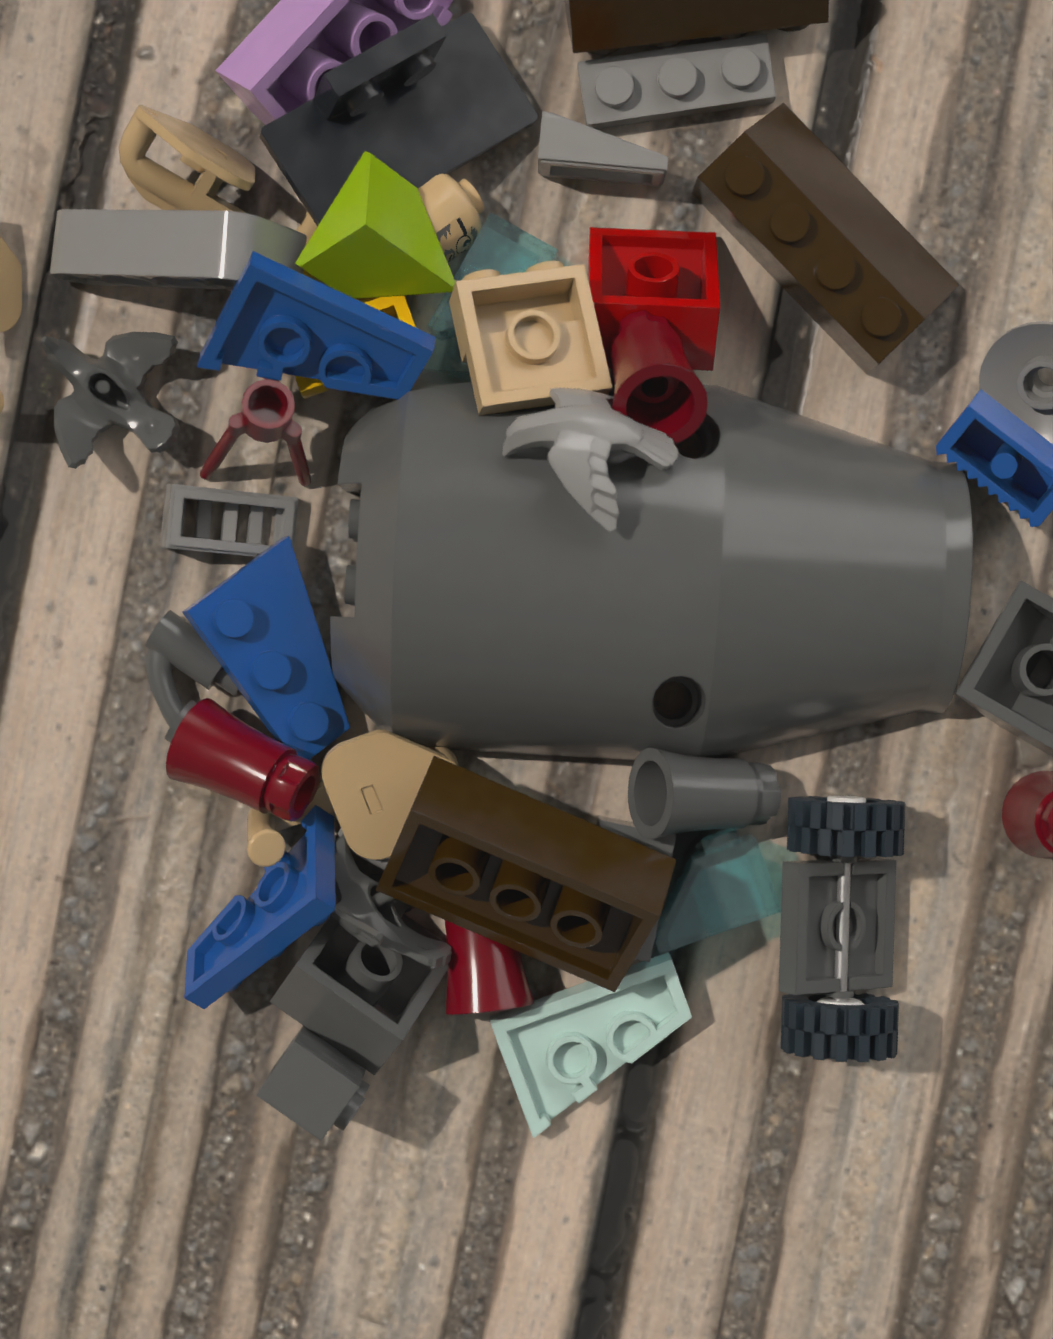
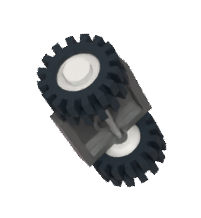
(840, 928)

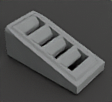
(586, 153)
(174, 517)

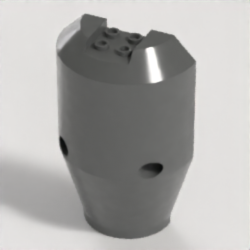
(772, 577)

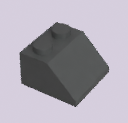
(1014, 669)
(358, 993)

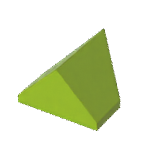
(377, 239)

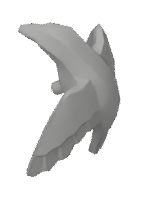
(580, 439)

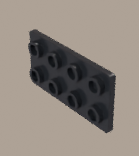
(412, 101)

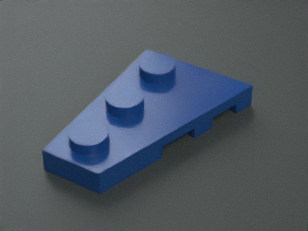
(309, 330)
(273, 650)
(259, 928)

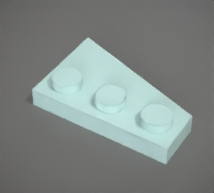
(585, 1034)

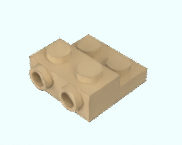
(528, 335)

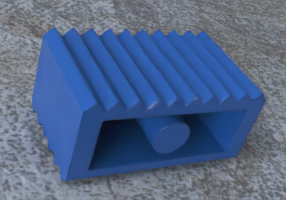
(1003, 456)

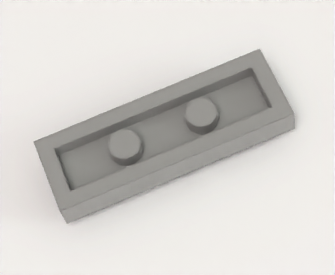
(676, 82)

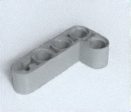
(166, 247)

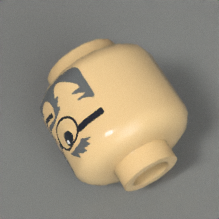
(453, 212)

